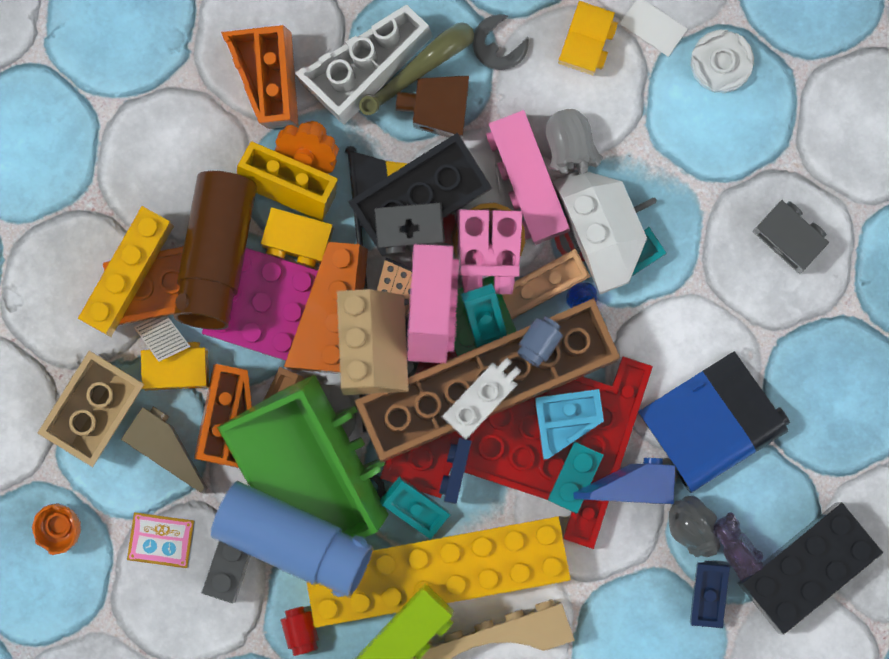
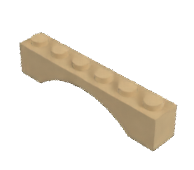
(539, 629)

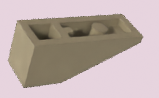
(161, 444)

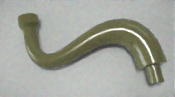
(437, 52)

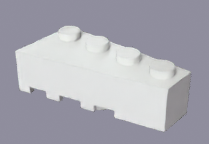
(365, 62)

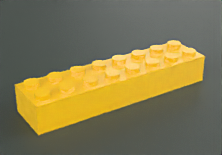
(453, 568)

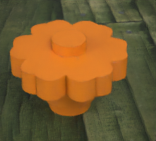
(308, 145)

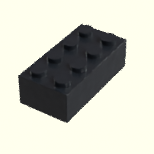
(440, 175)
(810, 568)

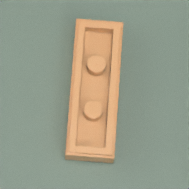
(545, 283)

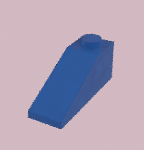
(634, 483)

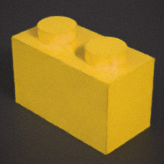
(296, 237)
(180, 371)

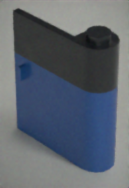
(714, 421)

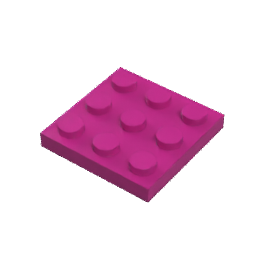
(267, 304)

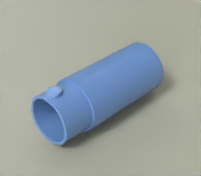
(291, 539)

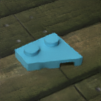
(566, 418)

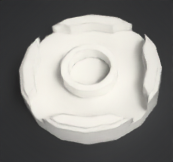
(722, 61)

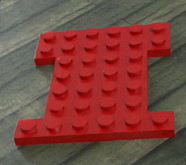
(510, 451)

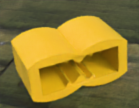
(587, 38)

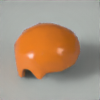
(56, 528)

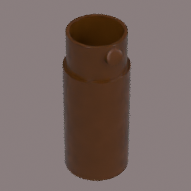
(214, 249)

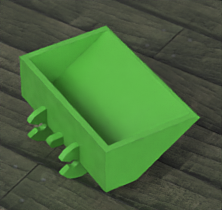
(303, 457)

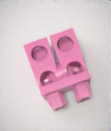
(486, 258)

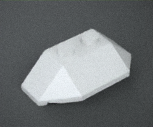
(602, 226)

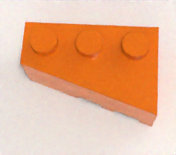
(267, 71)
(225, 399)

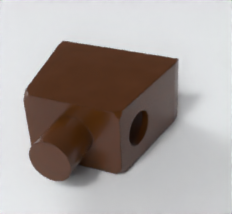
(437, 105)

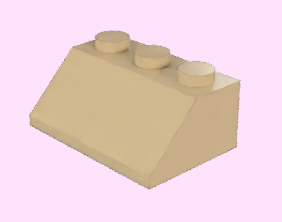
(372, 342)
(90, 408)

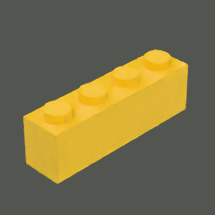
(126, 271)

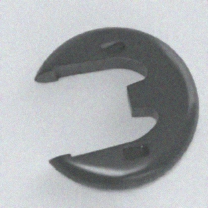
(486, 53)

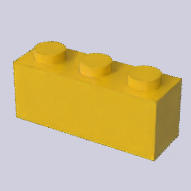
(288, 181)

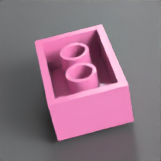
(432, 303)

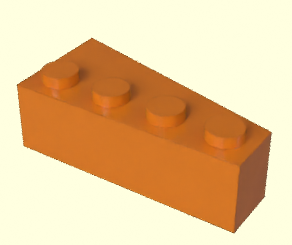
(317, 336)

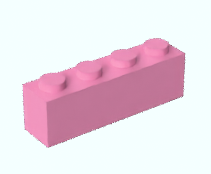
(528, 177)

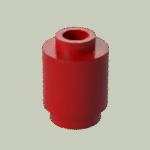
(299, 631)

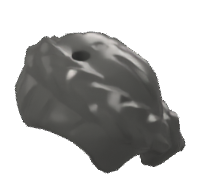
(693, 526)

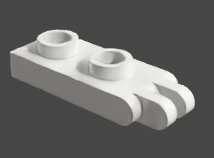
(481, 398)

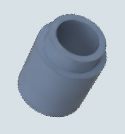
(540, 341)

